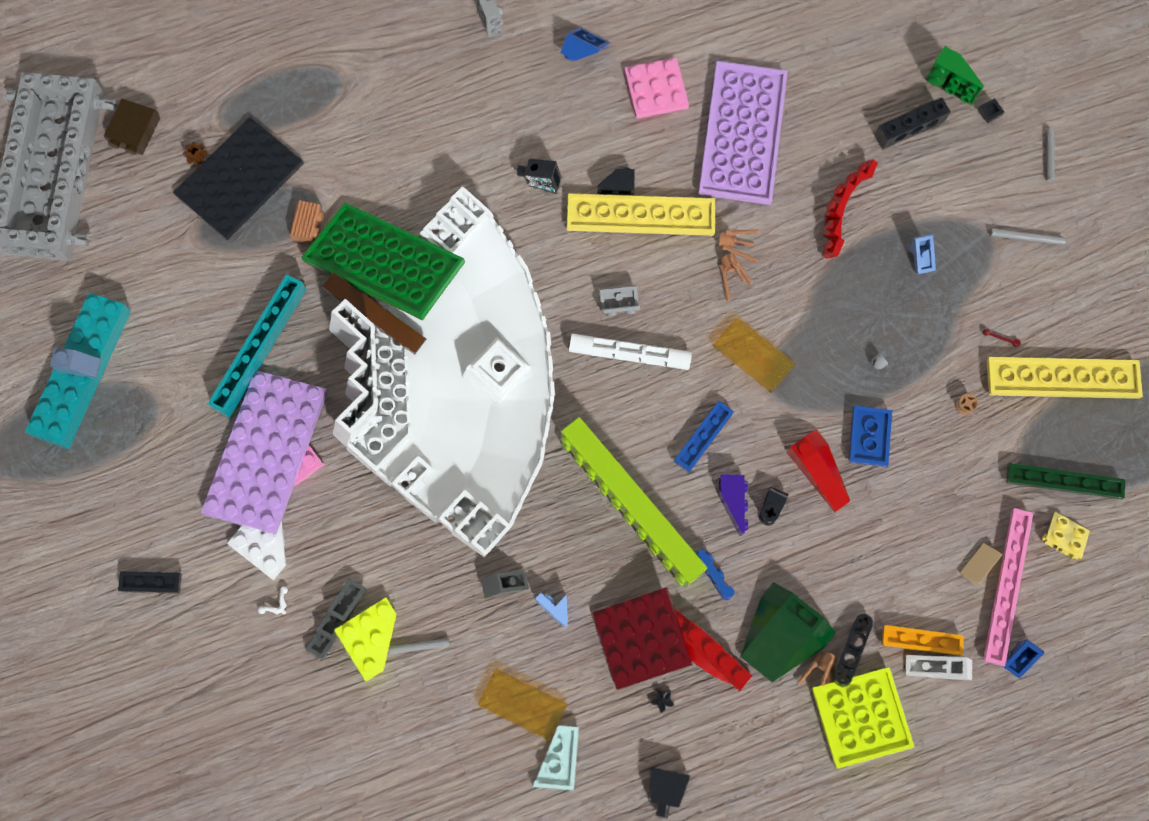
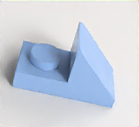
(558, 612)

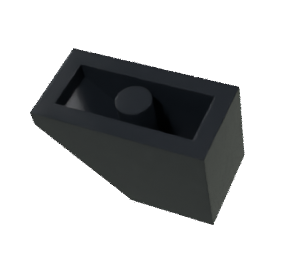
(619, 182)

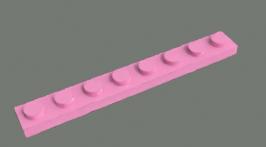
(1008, 587)

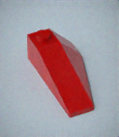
(818, 465)

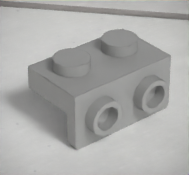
(619, 300)

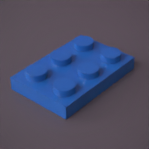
(870, 436)

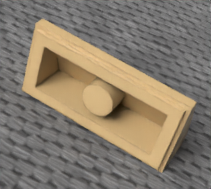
(980, 564)

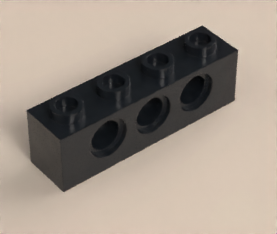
(912, 123)

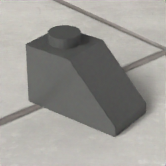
(504, 583)

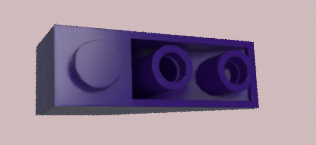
(732, 495)

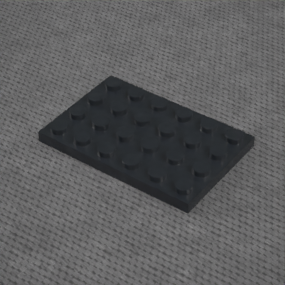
(238, 178)

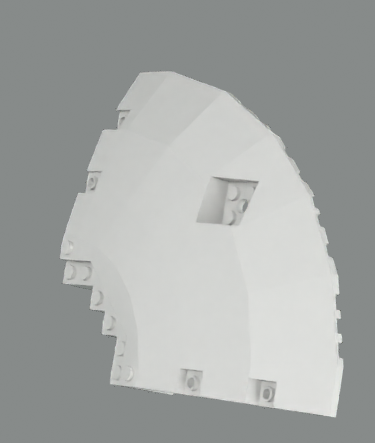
(445, 415)

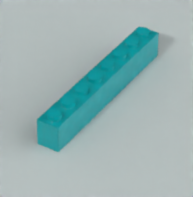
(257, 346)

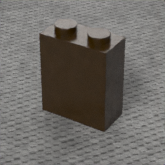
(131, 127)

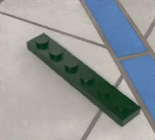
(1065, 481)

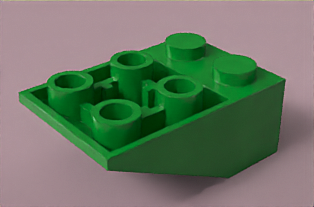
(955, 76)

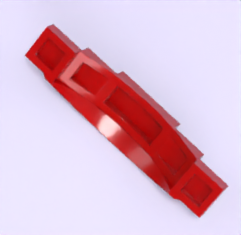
(837, 205)
(711, 656)

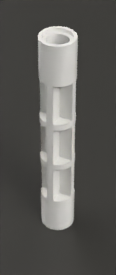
(630, 351)

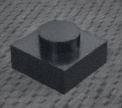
(991, 110)

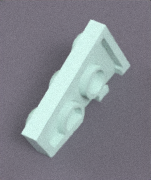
(560, 762)

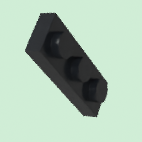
(150, 582)

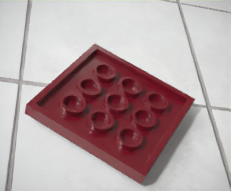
(642, 638)

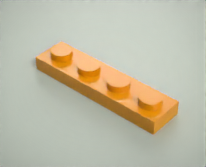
(922, 640)

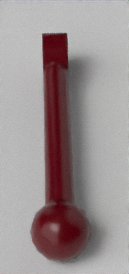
(1015, 343)

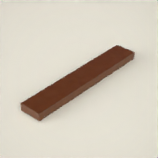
(375, 313)

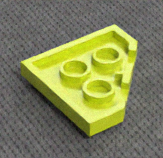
(368, 638)

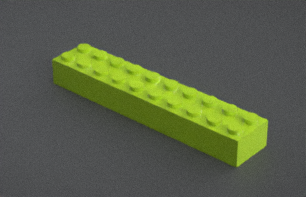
(632, 502)

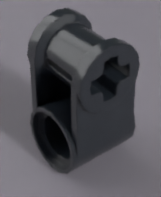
(774, 504)

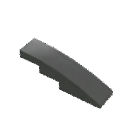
(337, 615)

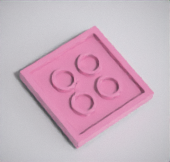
(656, 88)

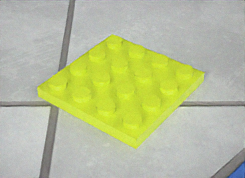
(863, 718)

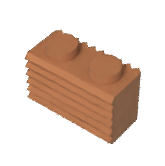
(306, 222)

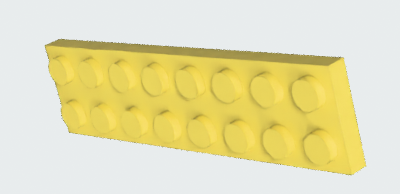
(641, 214)
(1064, 377)

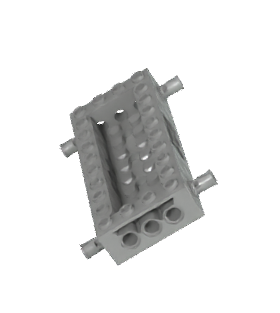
(28, 167)

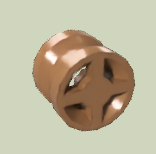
(967, 400)

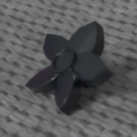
(662, 700)

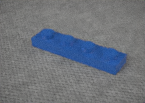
(703, 436)

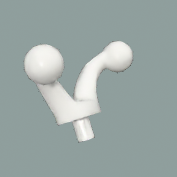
(283, 590)

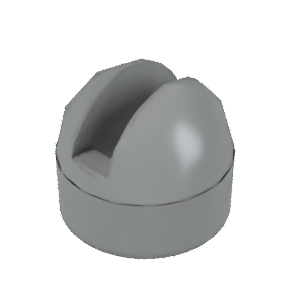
(878, 361)

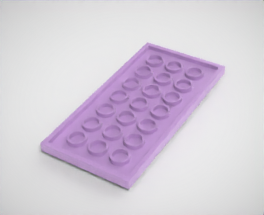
(743, 133)
(264, 452)

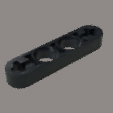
(854, 650)

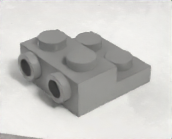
(490, 16)

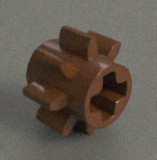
(195, 153)

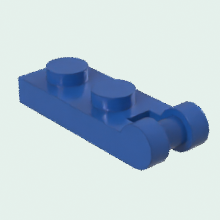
(715, 575)

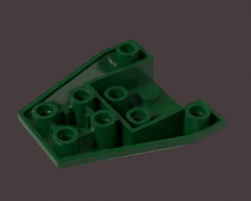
(784, 633)

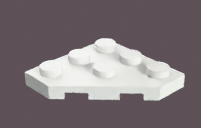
(261, 549)

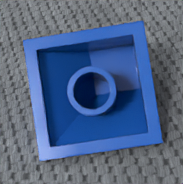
(581, 44)

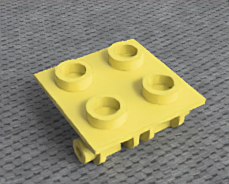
(1066, 535)

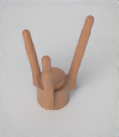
(727, 241)
(731, 264)
(826, 663)

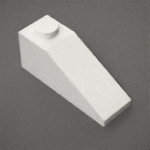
(939, 667)

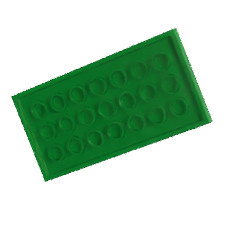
(384, 260)

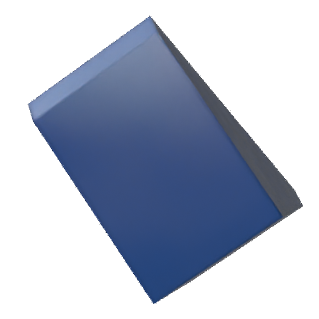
(1023, 657)

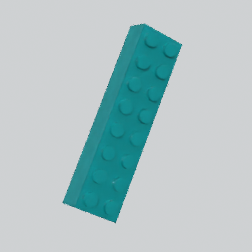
(69, 395)

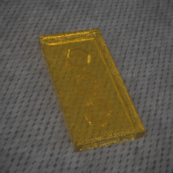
(753, 354)
(522, 704)

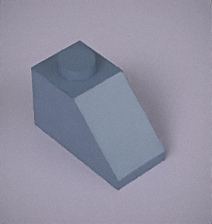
(75, 363)

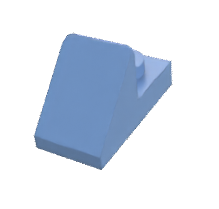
(923, 253)

